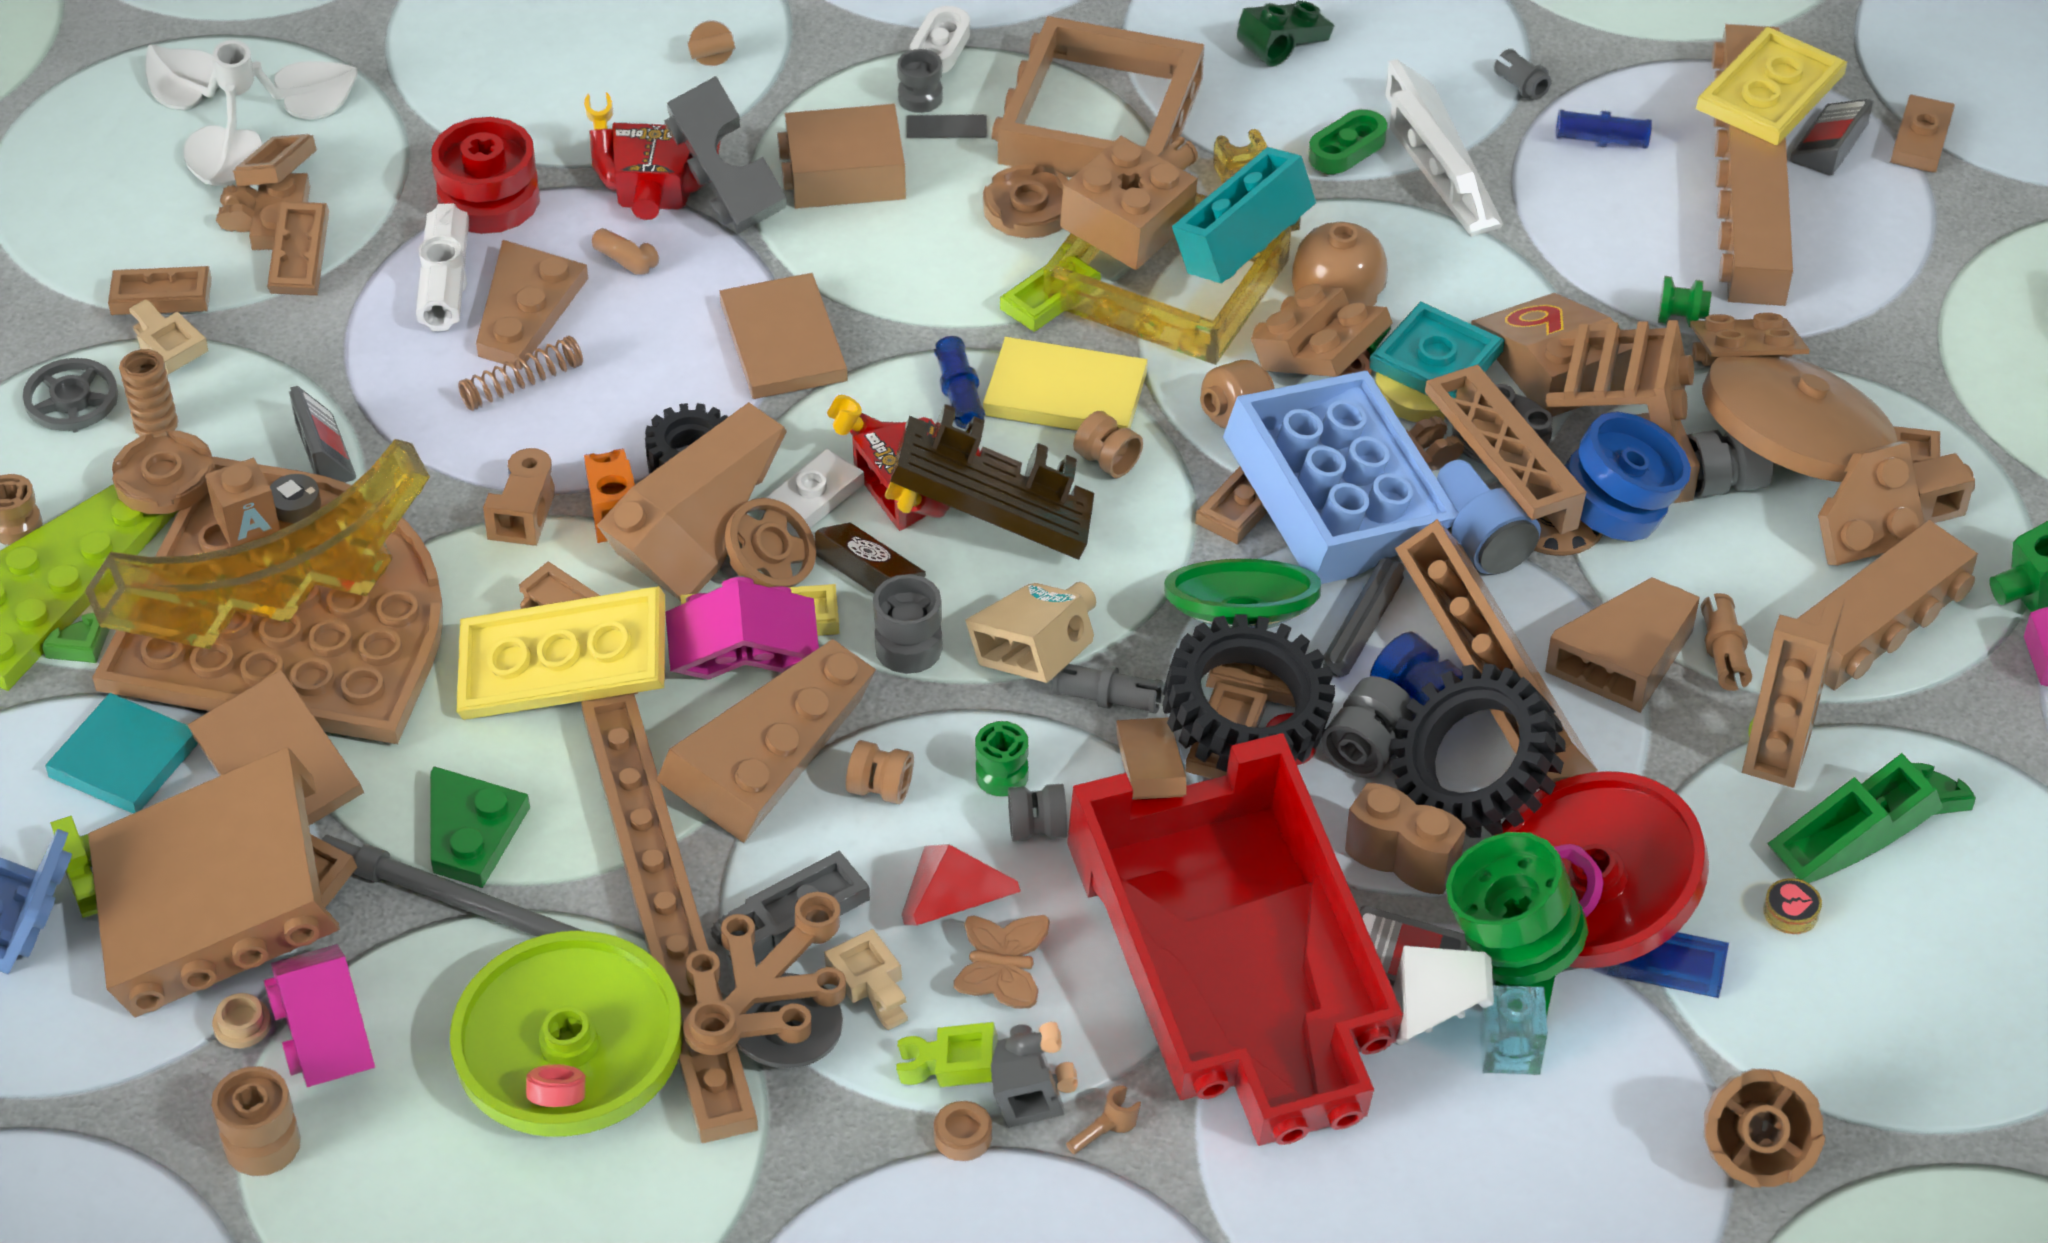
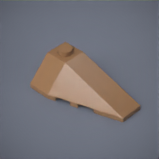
(679, 513)

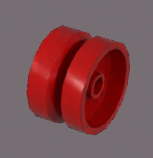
(488, 172)

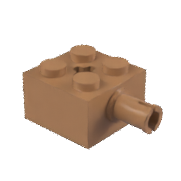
(1130, 199)

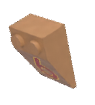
(1534, 350)

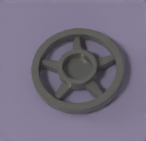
(70, 394)

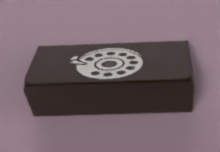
(861, 556)

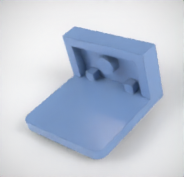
(28, 900)

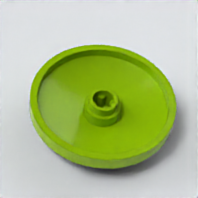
(574, 1004)

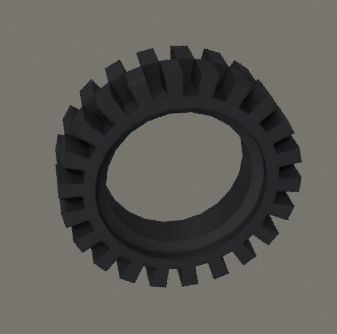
(1260, 648)
(1528, 772)

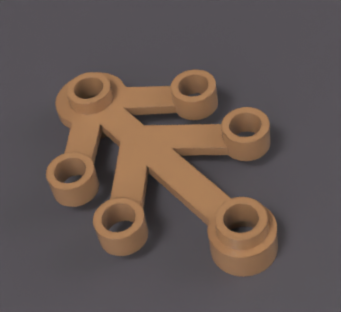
(816, 923)

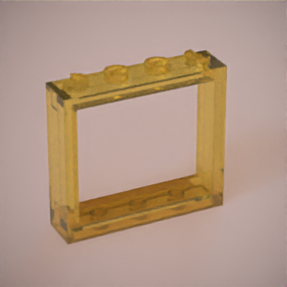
(1154, 319)

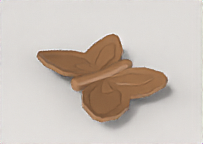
(1000, 960)

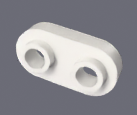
(945, 33)

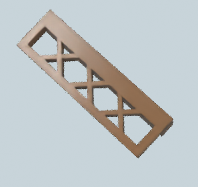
(1509, 447)
(1791, 695)

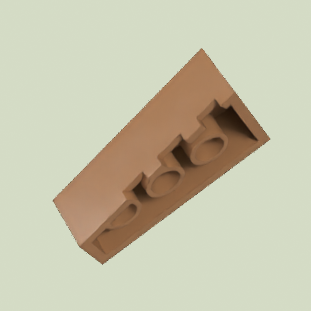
(761, 745)

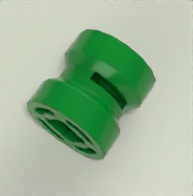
(1001, 757)

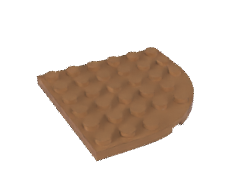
(344, 652)

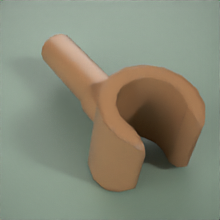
(1113, 1118)

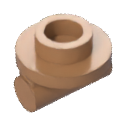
(711, 43)

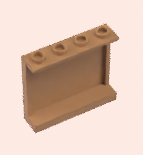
(208, 883)

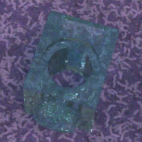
(1514, 1031)

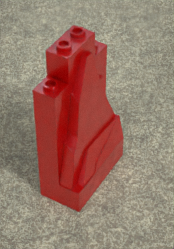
(1242, 939)

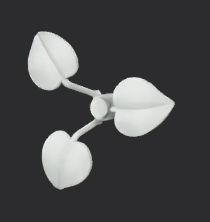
(184, 75)

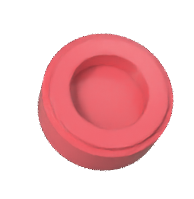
(555, 1085)

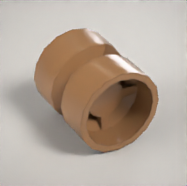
(256, 1121)

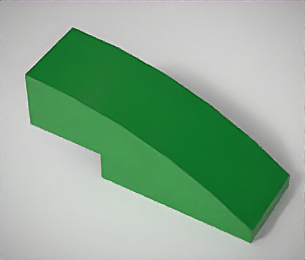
(1857, 821)

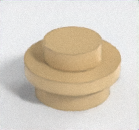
(241, 1021)

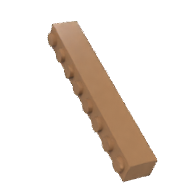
(1753, 199)

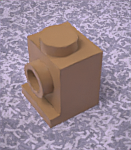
(1944, 487)

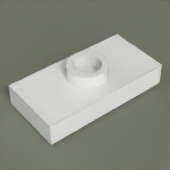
(819, 488)

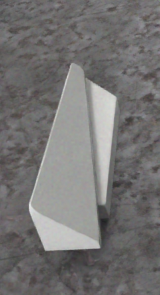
(1435, 146)

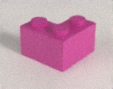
(740, 628)
(322, 1015)

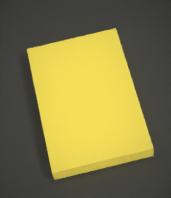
(1771, 85)
(1062, 384)

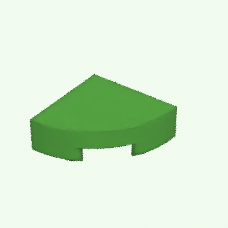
(77, 641)

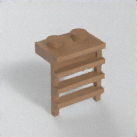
(1654, 375)

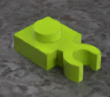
(78, 869)
(957, 1057)

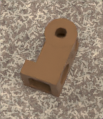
(525, 502)

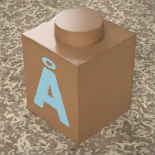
(242, 502)

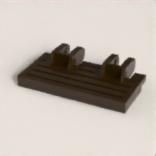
(992, 485)

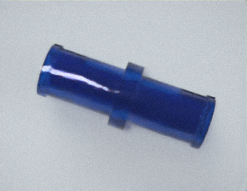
(1603, 128)
(958, 380)

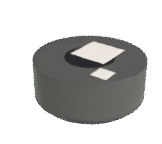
(295, 497)

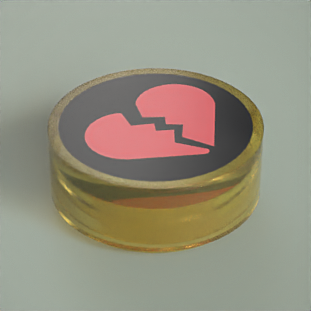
(1792, 906)

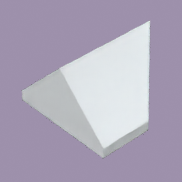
(1439, 985)

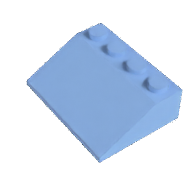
(1335, 472)

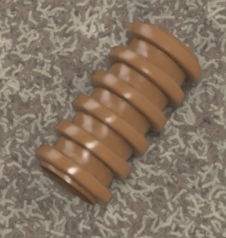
(148, 392)

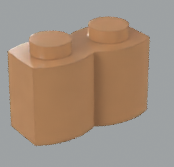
(1404, 838)

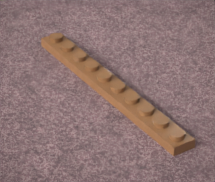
(663, 901)

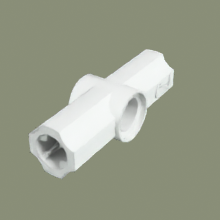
(442, 267)

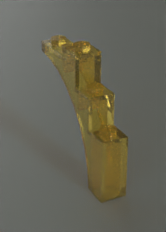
(269, 577)

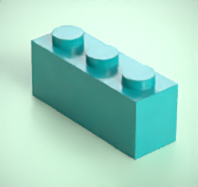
(1244, 215)

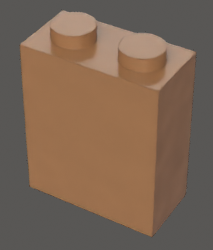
(842, 156)

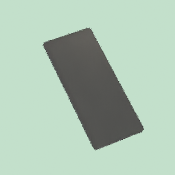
(946, 126)

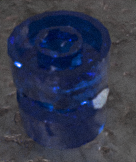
(1412, 665)

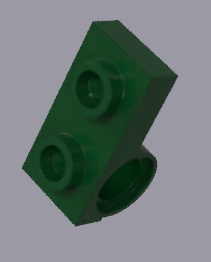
(1276, 29)

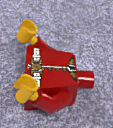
(640, 163)
(875, 453)

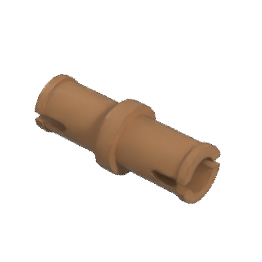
(1726, 642)

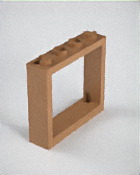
(1101, 47)

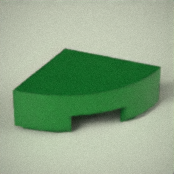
(1953, 795)

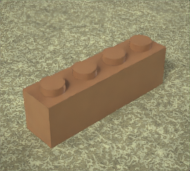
(1894, 598)

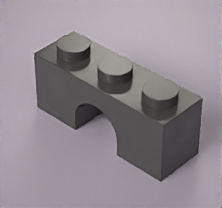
(742, 192)

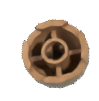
(1342, 258)
(1785, 1144)

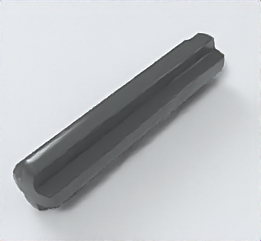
(1364, 616)

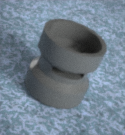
(919, 88)
(1050, 812)

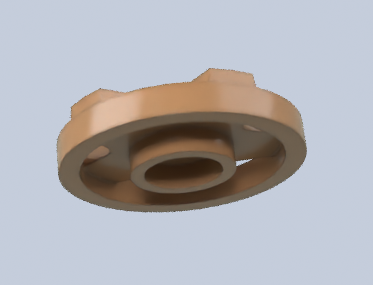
(768, 543)

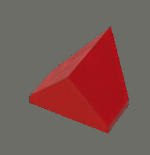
(950, 883)

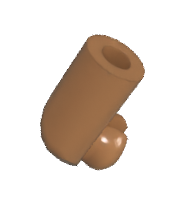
(625, 252)

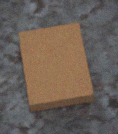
(783, 335)
(266, 721)

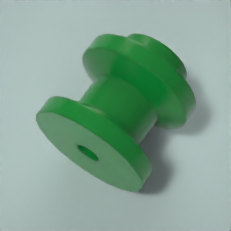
(1683, 302)

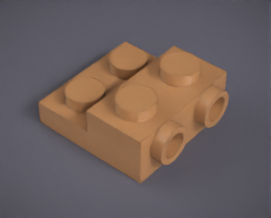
(1317, 332)

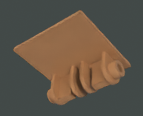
(1759, 336)

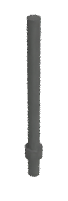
(377, 865)

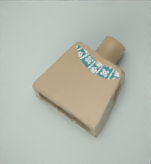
(1034, 630)

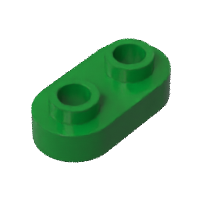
(1347, 141)

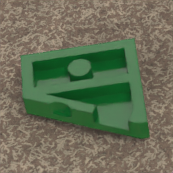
(471, 825)

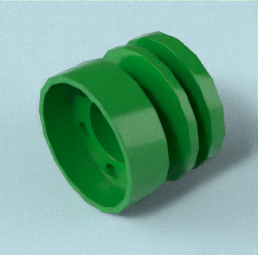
(1517, 907)

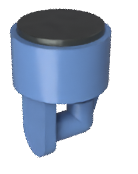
(1489, 521)

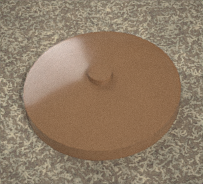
(1794, 413)

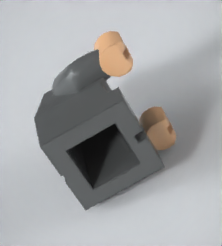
(1023, 1077)

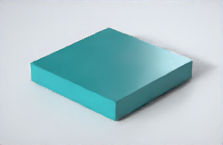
(1433, 345)
(122, 753)

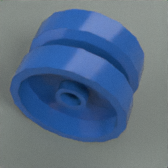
(1628, 475)

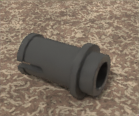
(1530, 79)

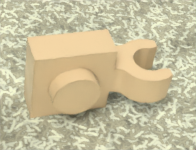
(169, 336)
(871, 972)

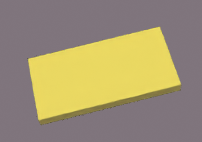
(561, 653)

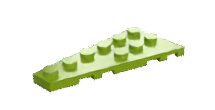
(51, 568)

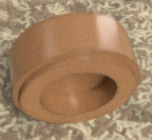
(963, 1131)

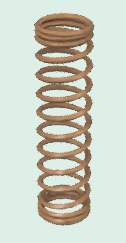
(472, 397)

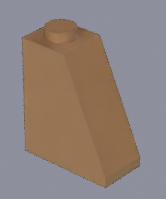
(1625, 643)

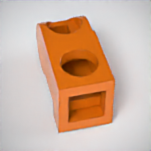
(608, 481)

